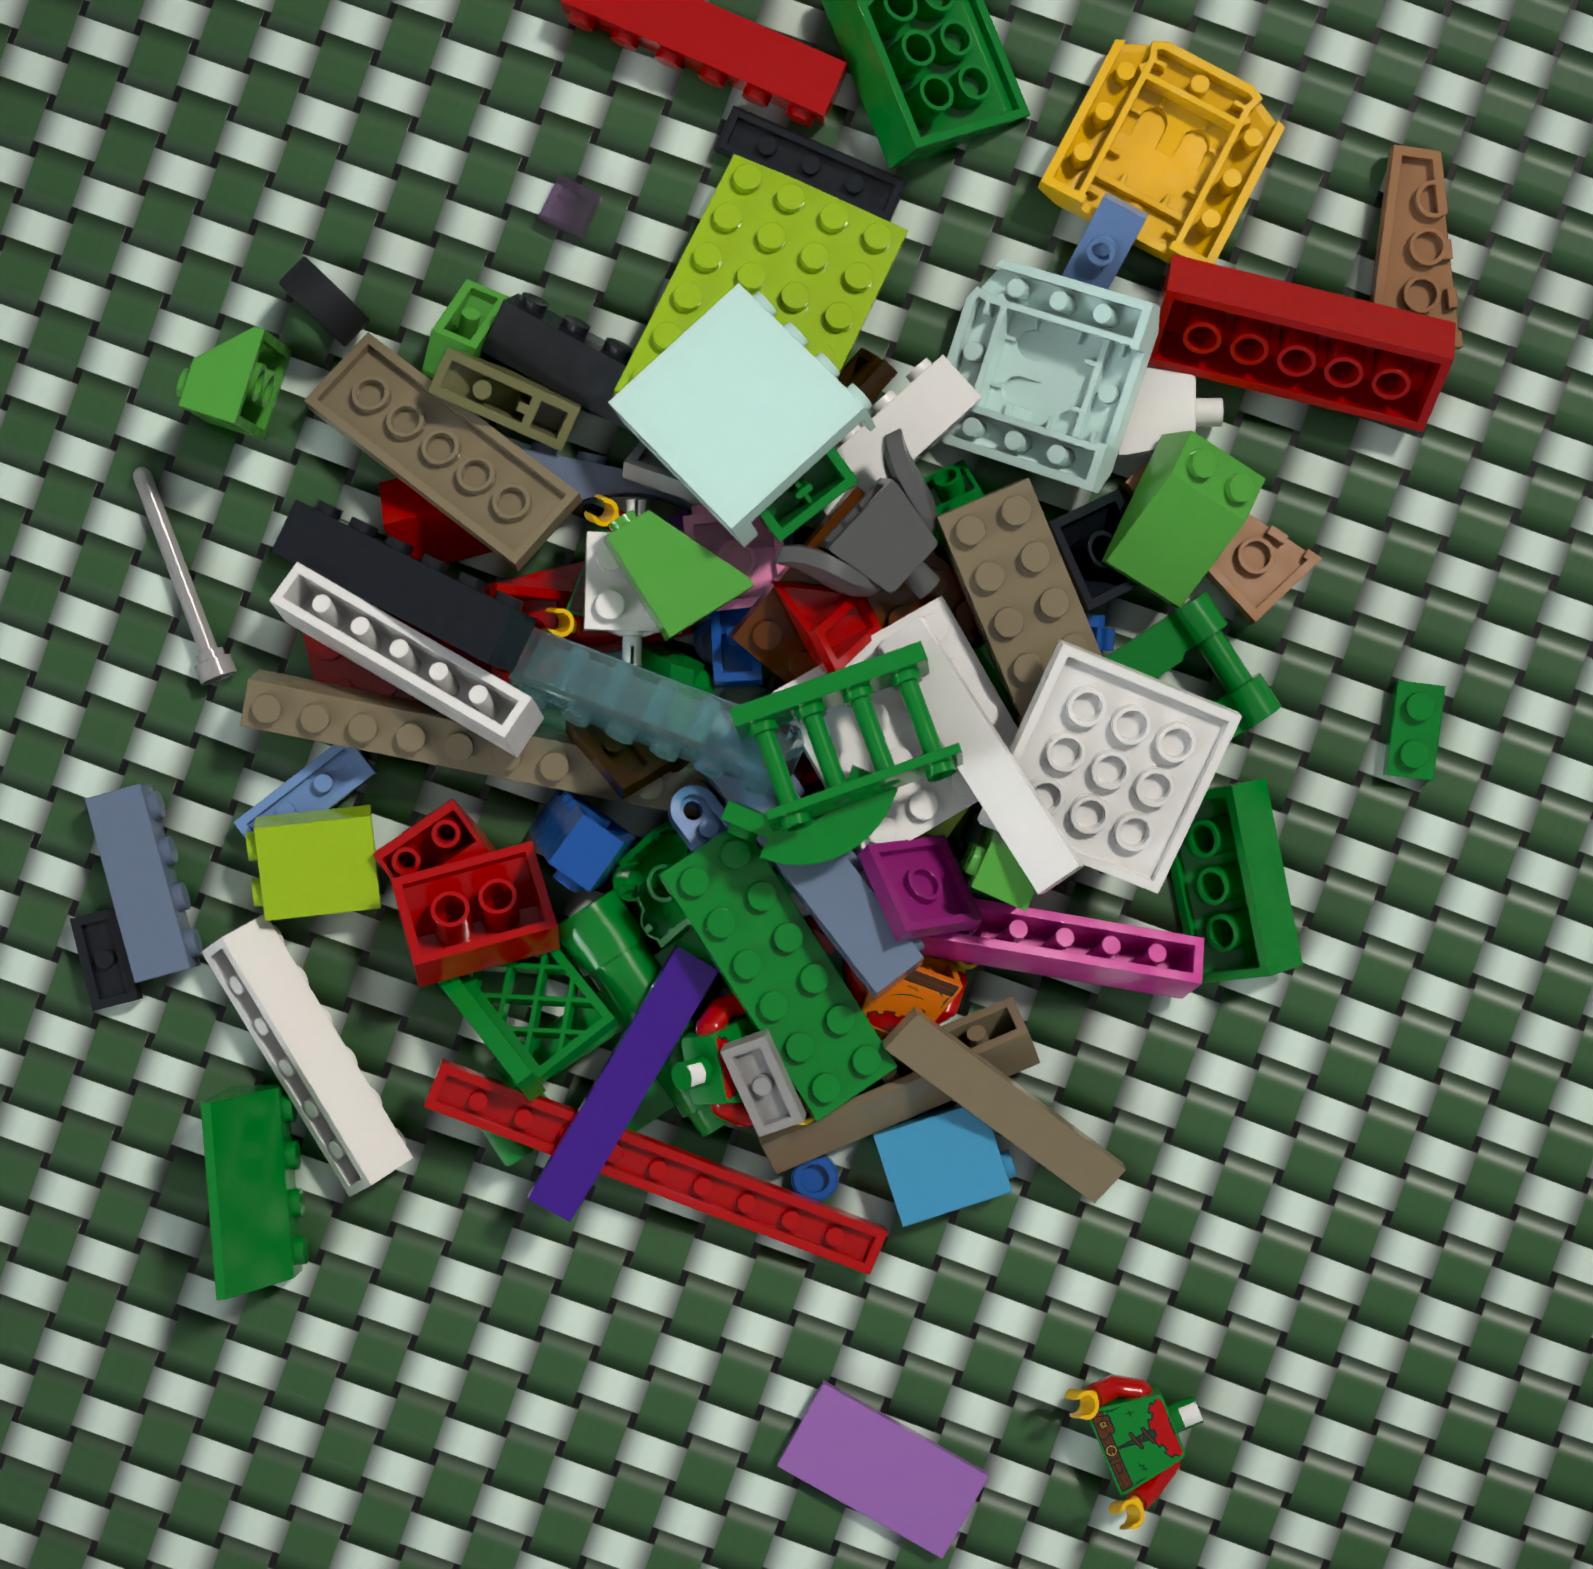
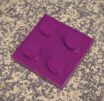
(920, 887)

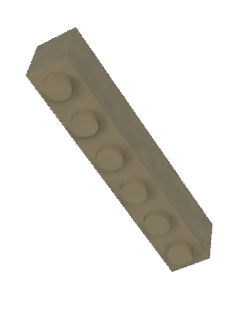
(992, 1032)

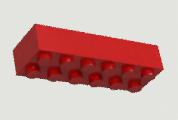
(1301, 343)

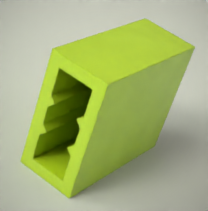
(314, 863)

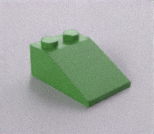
(1182, 516)

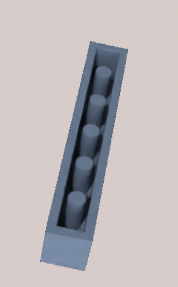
(839, 904)

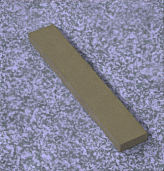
(1003, 1104)

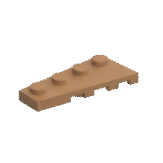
(1413, 240)
(1255, 565)

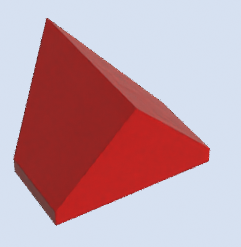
(828, 622)

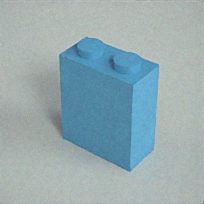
(942, 1163)

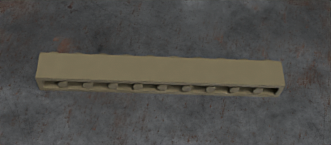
(424, 735)

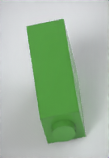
(671, 572)

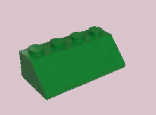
(1235, 886)

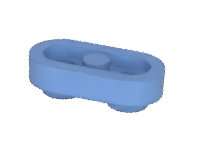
(707, 826)

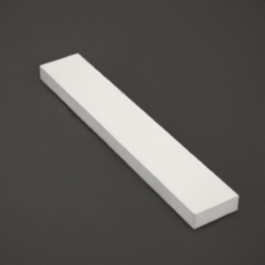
(989, 765)

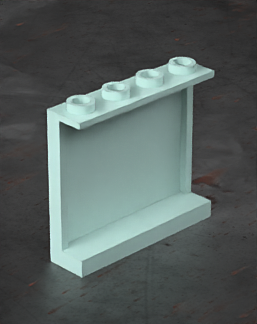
(740, 409)

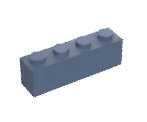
(144, 881)

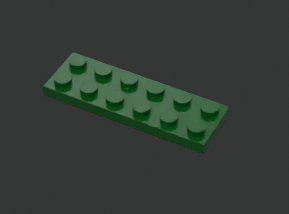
(777, 970)

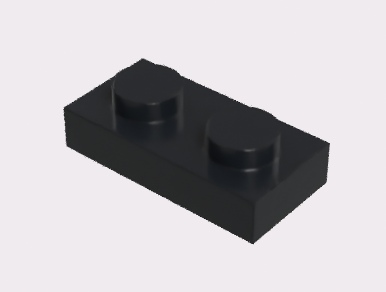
(104, 960)

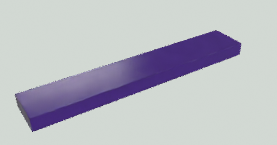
(622, 1083)

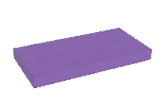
(883, 1469)

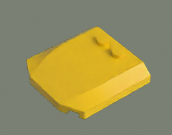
(1168, 142)

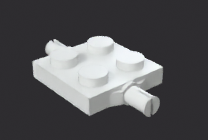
(610, 599)

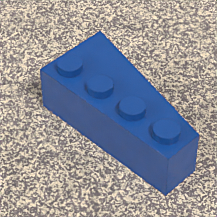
(579, 841)

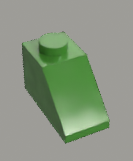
(463, 324)

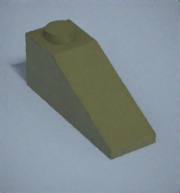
(505, 397)

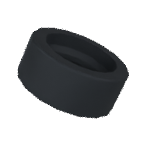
(324, 301)

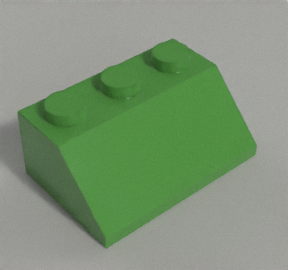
(236, 382)

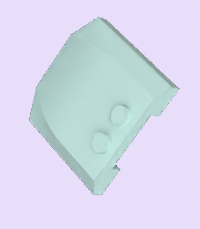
(1052, 372)

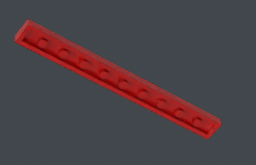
(663, 1170)

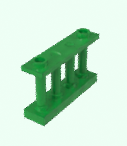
(855, 688)

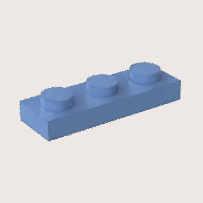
(315, 787)

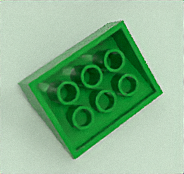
(926, 72)
(253, 1188)

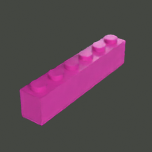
(1076, 949)

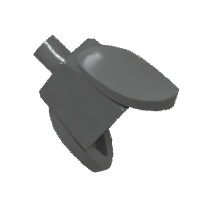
(880, 537)

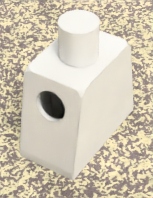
(1166, 406)

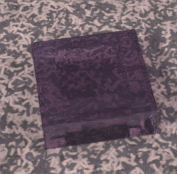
(570, 207)

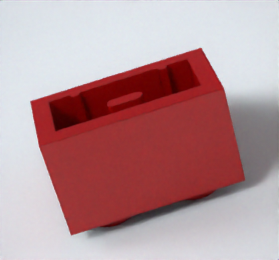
(435, 840)

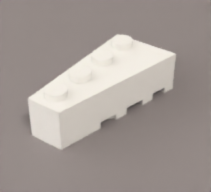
(923, 411)

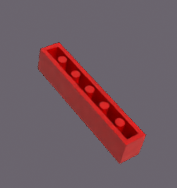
(722, 51)

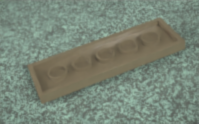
(443, 452)

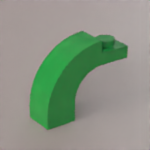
(824, 839)

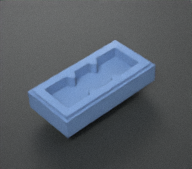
(1105, 242)

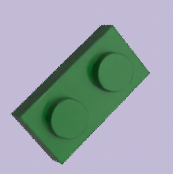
(1414, 730)

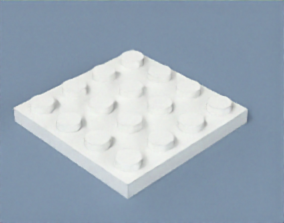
(1119, 761)
(920, 803)

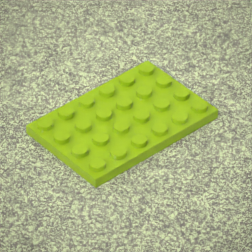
(791, 243)

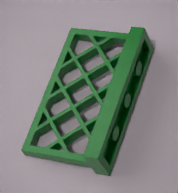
(504, 1040)

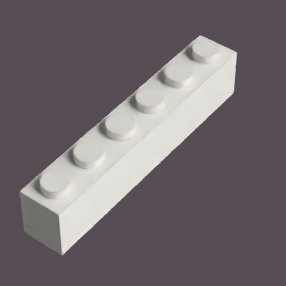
(407, 659)
(307, 1054)

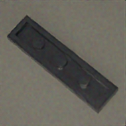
(811, 163)

